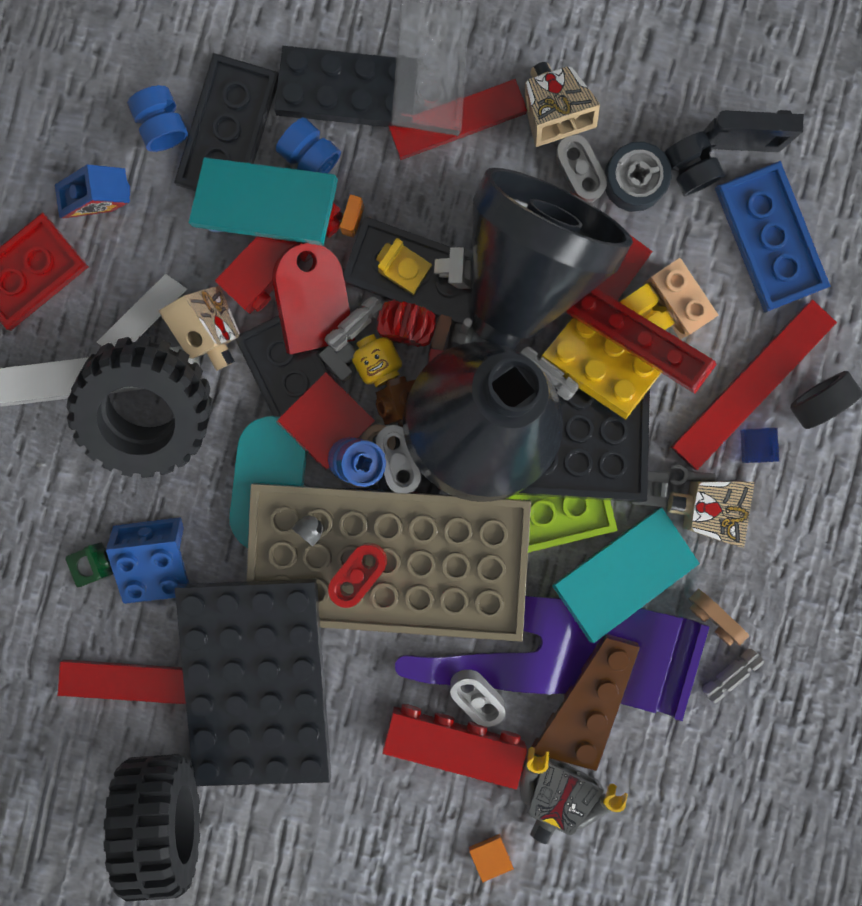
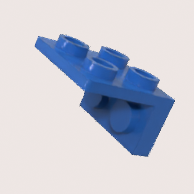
(147, 559)

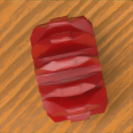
(406, 323)

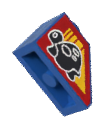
(92, 191)

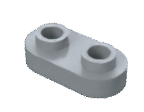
(580, 170)
(398, 460)
(472, 692)

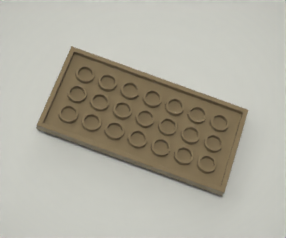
(449, 559)

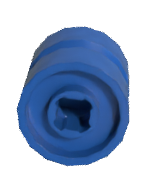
(155, 111)
(302, 146)
(357, 461)

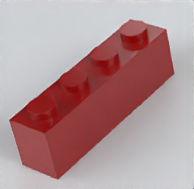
(250, 274)
(455, 746)

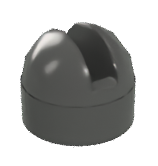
(309, 529)

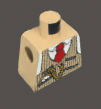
(558, 104)
(203, 325)
(715, 509)

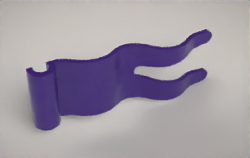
(658, 681)

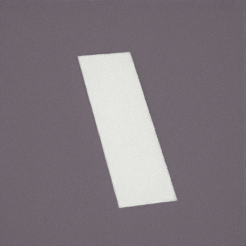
(144, 311)

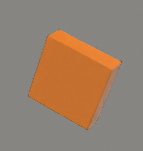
(352, 216)
(491, 858)

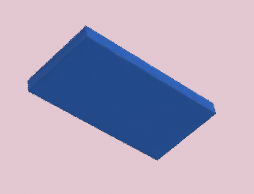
(772, 236)

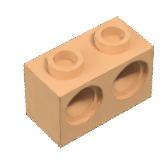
(682, 298)

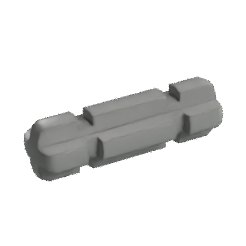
(354, 324)
(565, 387)
(733, 675)

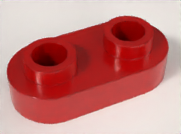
(358, 574)

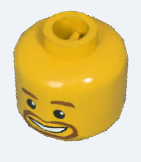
(376, 360)

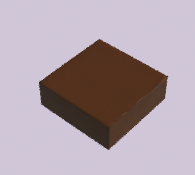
(441, 332)

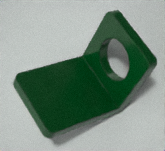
(98, 561)

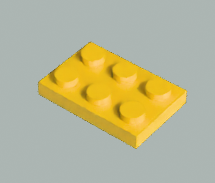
(601, 367)

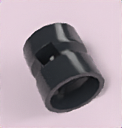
(694, 163)

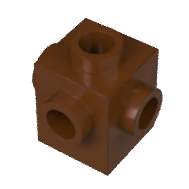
(392, 400)

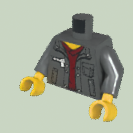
(563, 797)

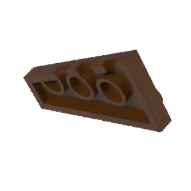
(589, 707)

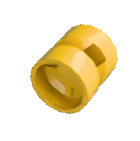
(645, 302)

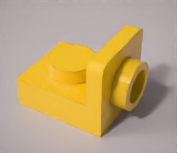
(402, 266)

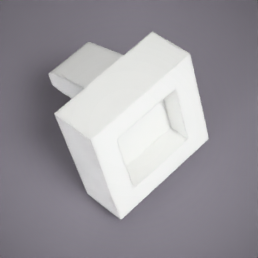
(456, 268)

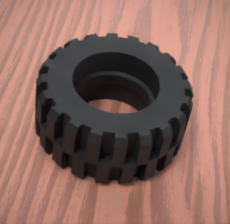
(128, 445)
(152, 828)

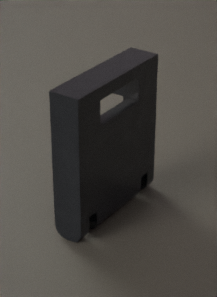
(754, 130)

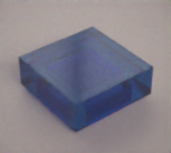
(759, 445)

